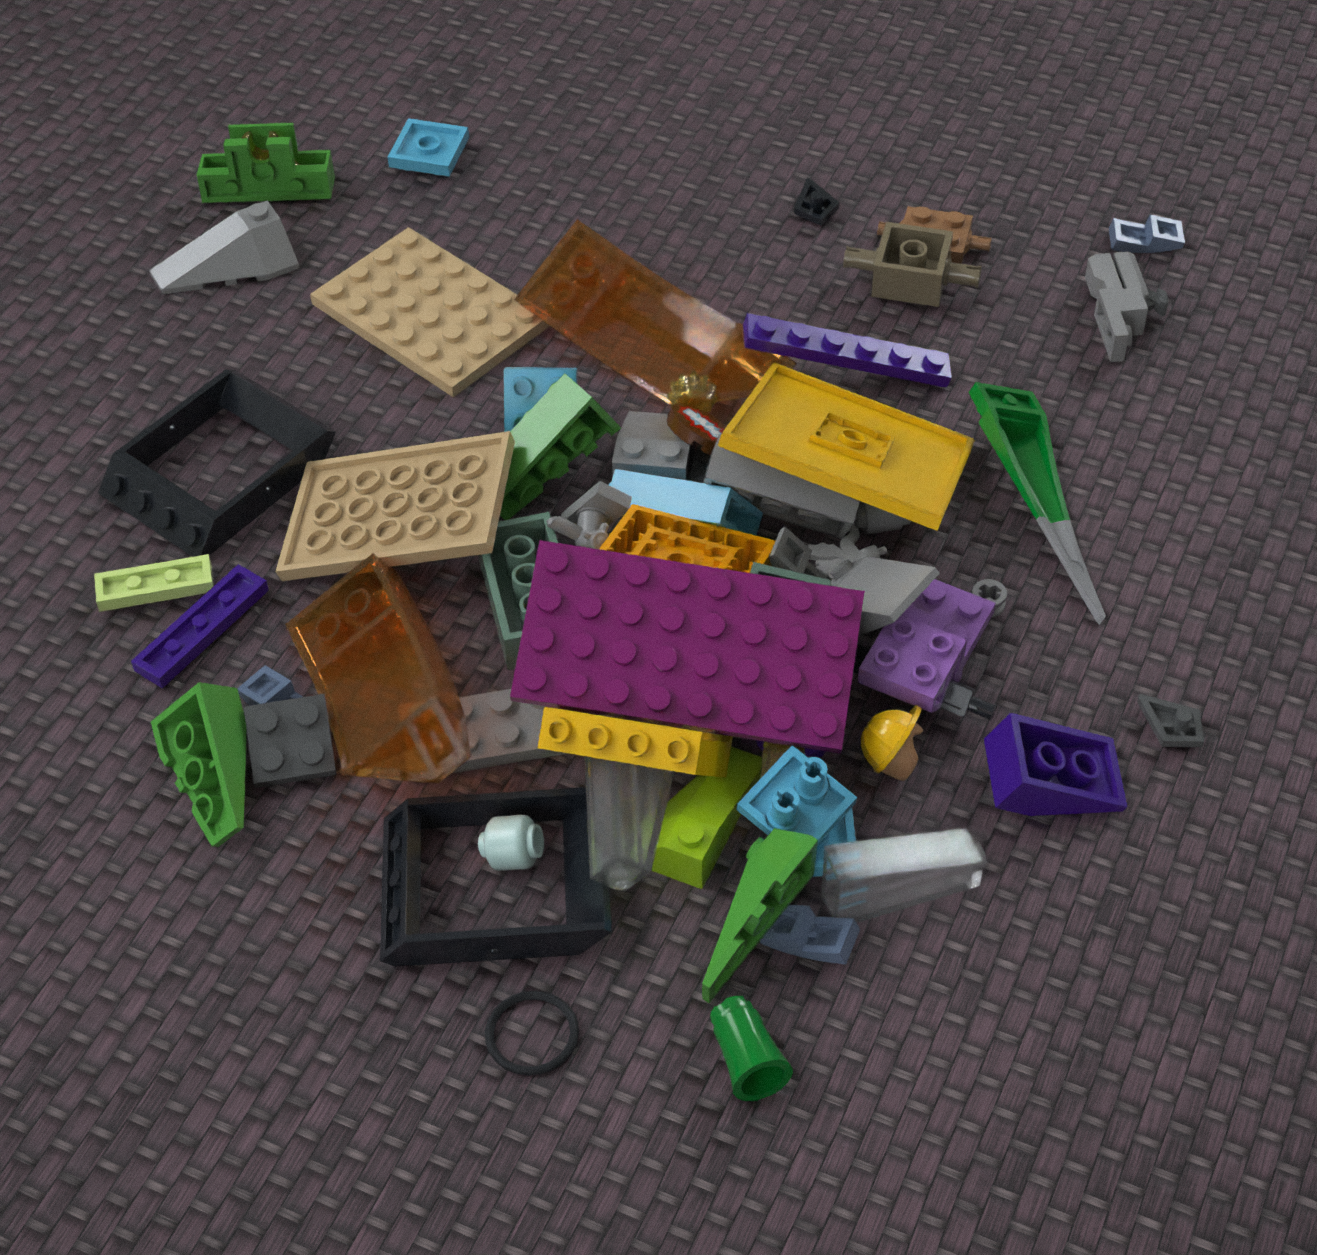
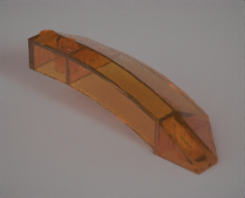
(639, 320)
(382, 678)

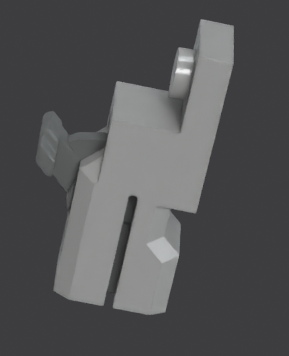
(1121, 300)

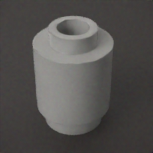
(876, 520)

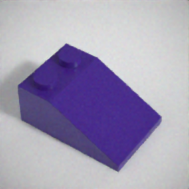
(1052, 769)

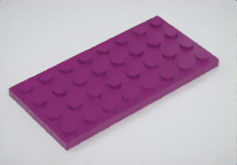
(688, 646)

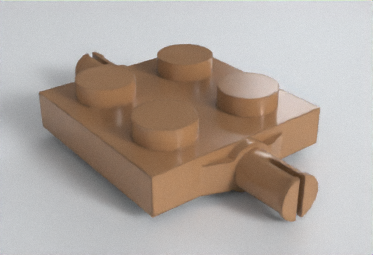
(949, 221)

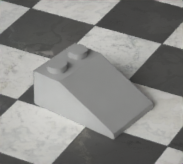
(651, 447)
(887, 585)

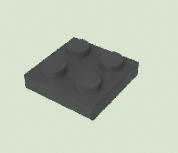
(290, 740)

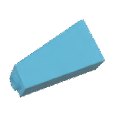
(689, 499)

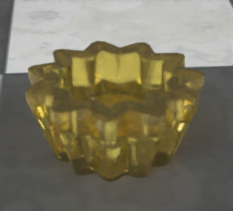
(693, 391)

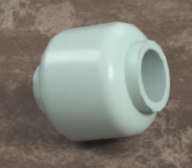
(511, 842)

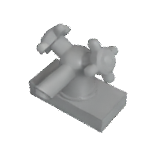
(591, 515)

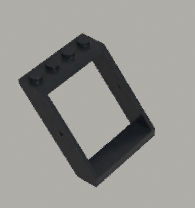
(179, 514)
(585, 899)

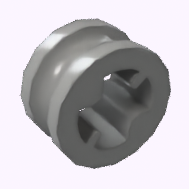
(992, 589)

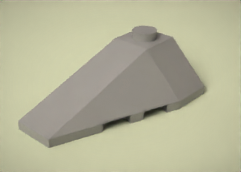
(238, 247)

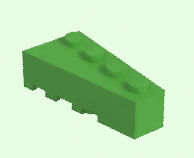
(549, 438)

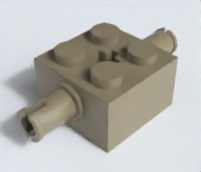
(912, 264)

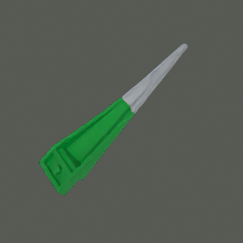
(1023, 443)

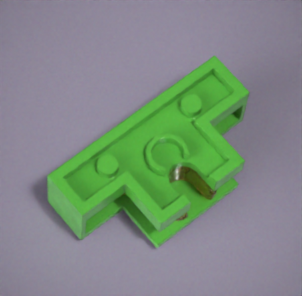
(265, 165)

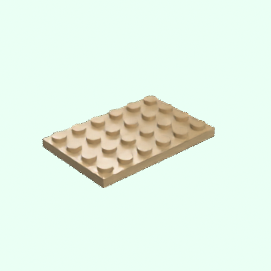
(429, 311)
(399, 505)

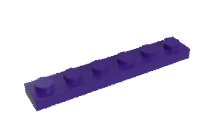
(846, 350)

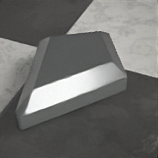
(1172, 722)

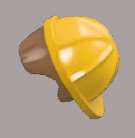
(889, 742)

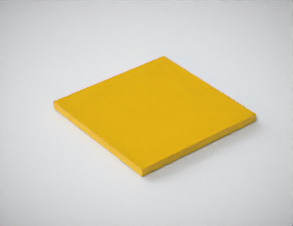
(850, 445)

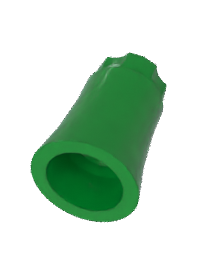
(751, 1055)

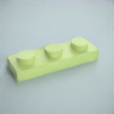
(153, 582)

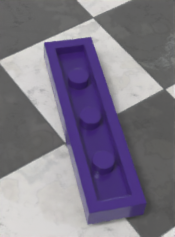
(199, 626)

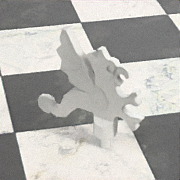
(830, 556)

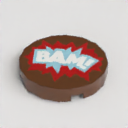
(694, 425)

